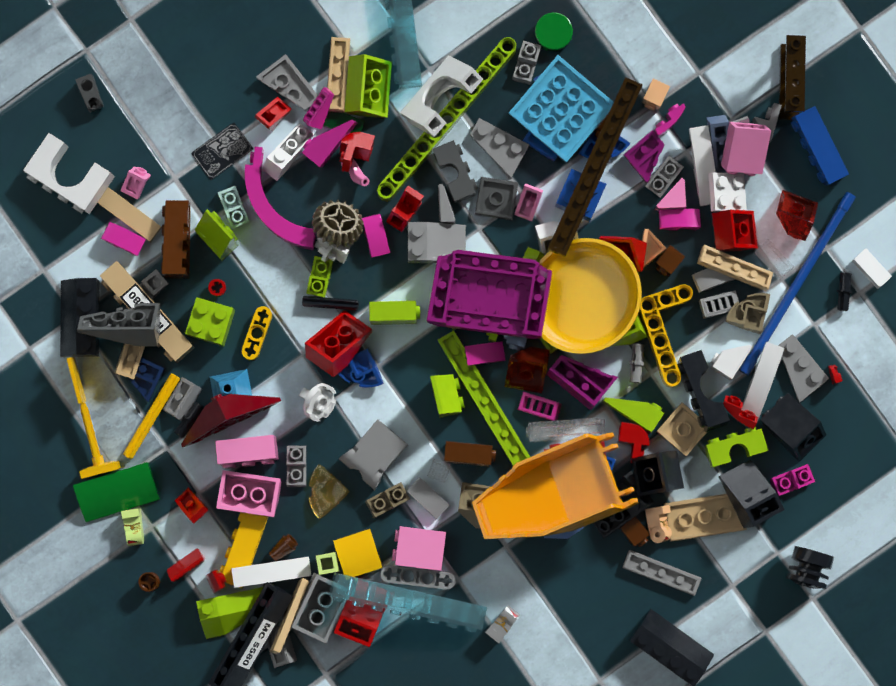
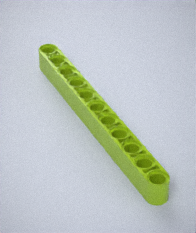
(449, 109)

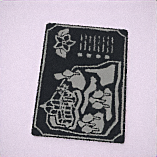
(222, 150)

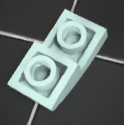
(233, 207)

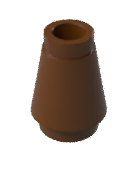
(283, 547)

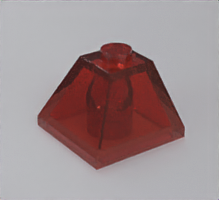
(796, 214)
(527, 369)

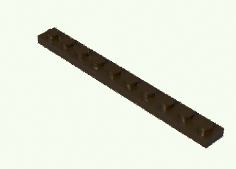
(595, 167)

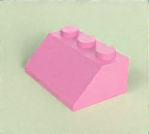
(248, 493)

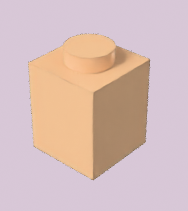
(655, 95)

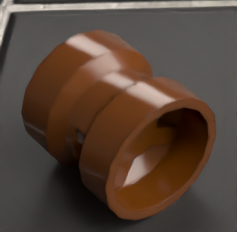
(147, 579)

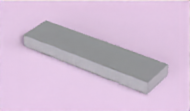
(661, 572)

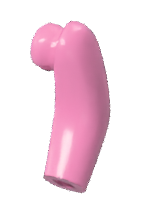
(357, 175)

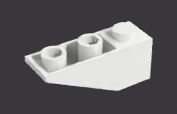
(287, 151)

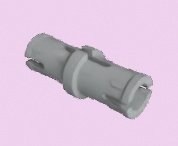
(636, 363)

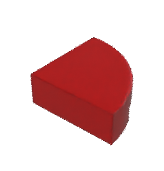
(835, 376)

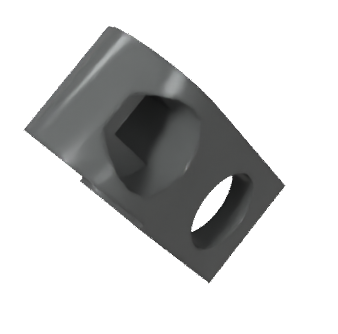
(90, 92)

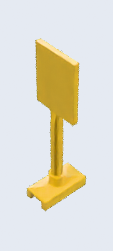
(98, 462)

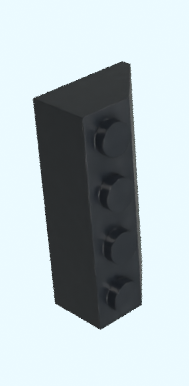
(78, 299)
(672, 647)

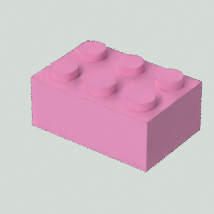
(247, 451)

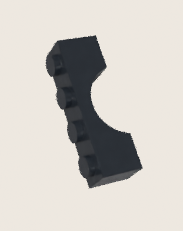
(711, 413)

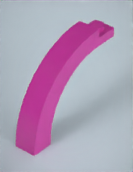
(282, 228)

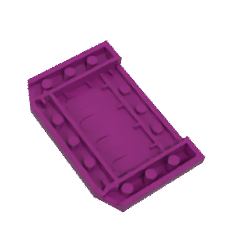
(490, 294)

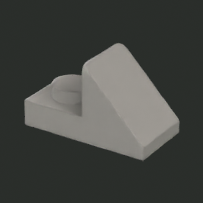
(772, 116)

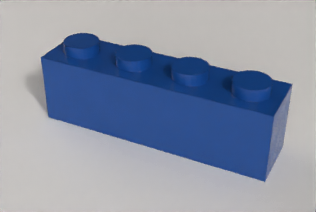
(819, 146)

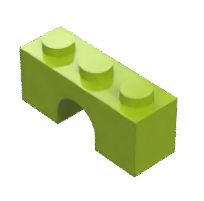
(752, 441)

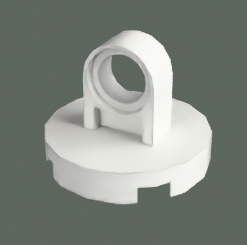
(318, 401)

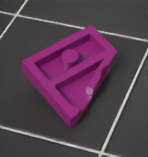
(645, 154)

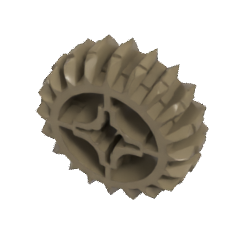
(337, 223)

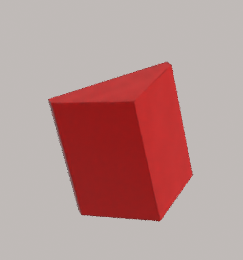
(632, 247)

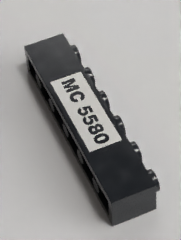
(252, 637)

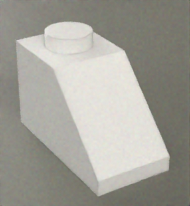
(729, 361)

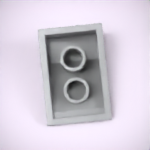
(432, 239)

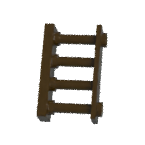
(792, 76)

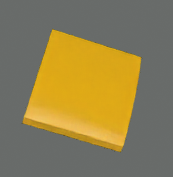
(357, 553)

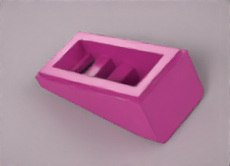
(319, 109)
(555, 412)

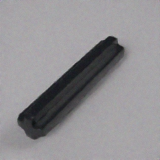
(332, 303)

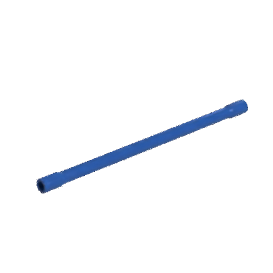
(842, 208)

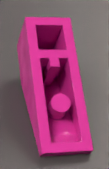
(324, 145)

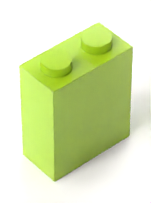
(393, 312)

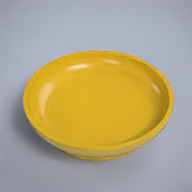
(590, 297)

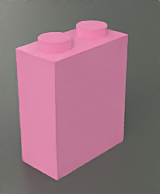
(745, 148)
(419, 548)

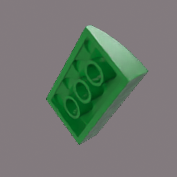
(116, 492)

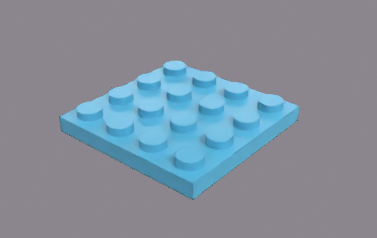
(561, 108)

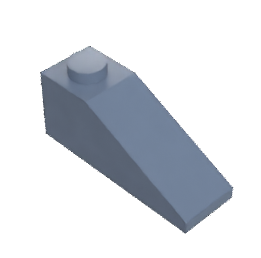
(718, 131)

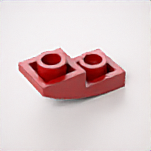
(734, 406)
(216, 580)

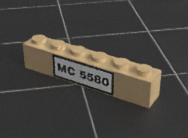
(130, 293)

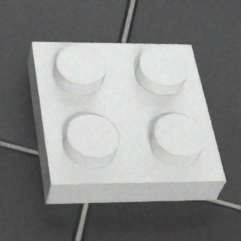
(727, 191)

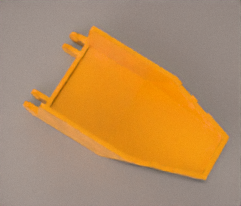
(553, 492)

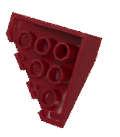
(225, 412)

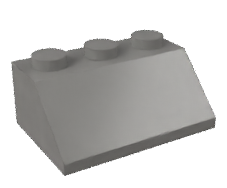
(318, 610)

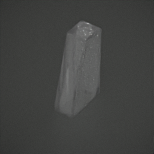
(564, 429)

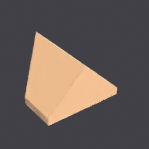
(654, 246)

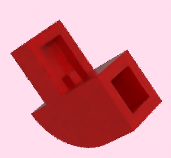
(355, 145)
(405, 209)
(634, 435)

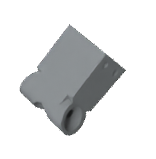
(374, 453)

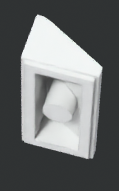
(871, 268)

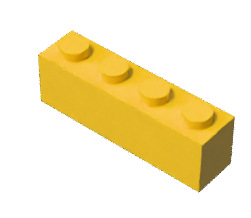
(245, 543)

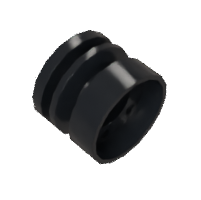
(810, 567)

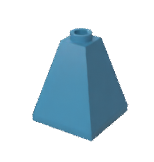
(236, 380)

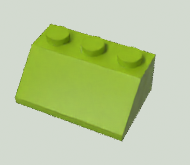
(368, 86)

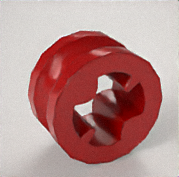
(222, 290)

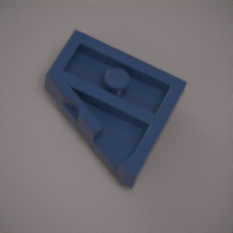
(147, 378)

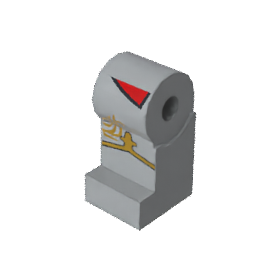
(502, 624)

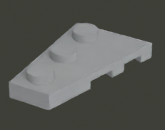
(288, 82)
(502, 147)
(802, 369)

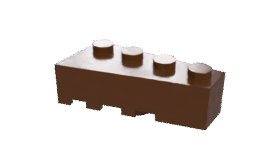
(176, 239)

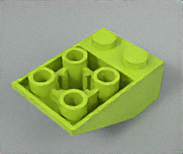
(215, 235)

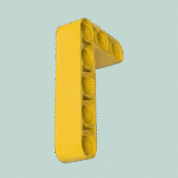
(654, 313)

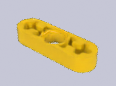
(247, 345)

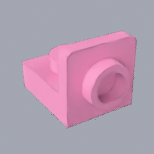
(135, 182)

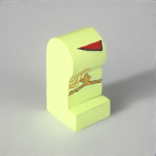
(133, 526)

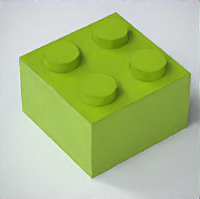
(210, 321)

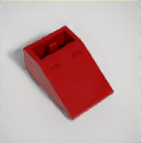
(359, 623)

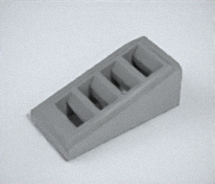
(445, 211)
(704, 308)

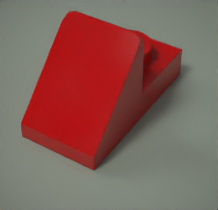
(273, 113)
(191, 505)

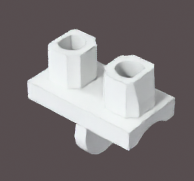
(332, 251)

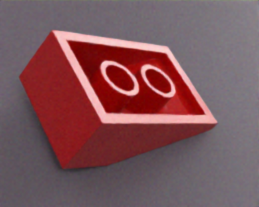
(337, 343)

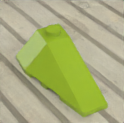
(226, 612)

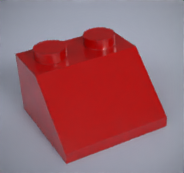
(734, 230)

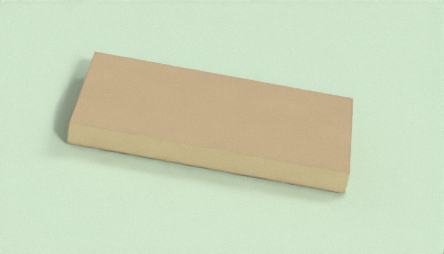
(702, 517)

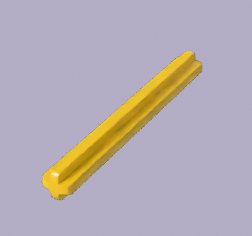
(151, 416)

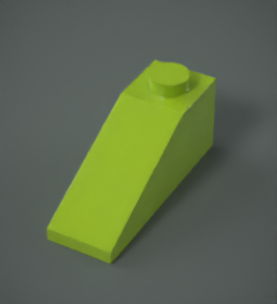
(640, 413)

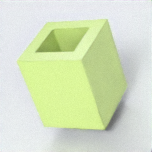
(327, 563)

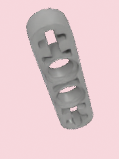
(417, 581)

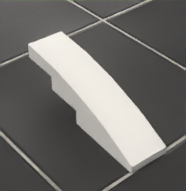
(703, 161)
(762, 378)
(271, 572)

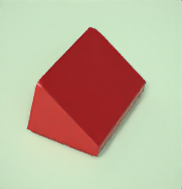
(185, 565)

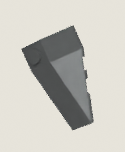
(130, 326)

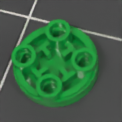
(553, 31)

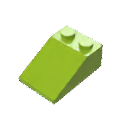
(446, 395)

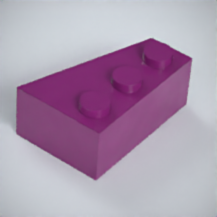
(581, 381)

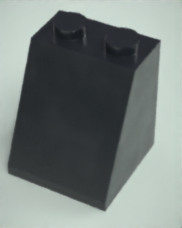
(793, 426)
(657, 473)

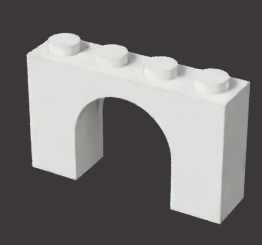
(448, 75)
(83, 195)

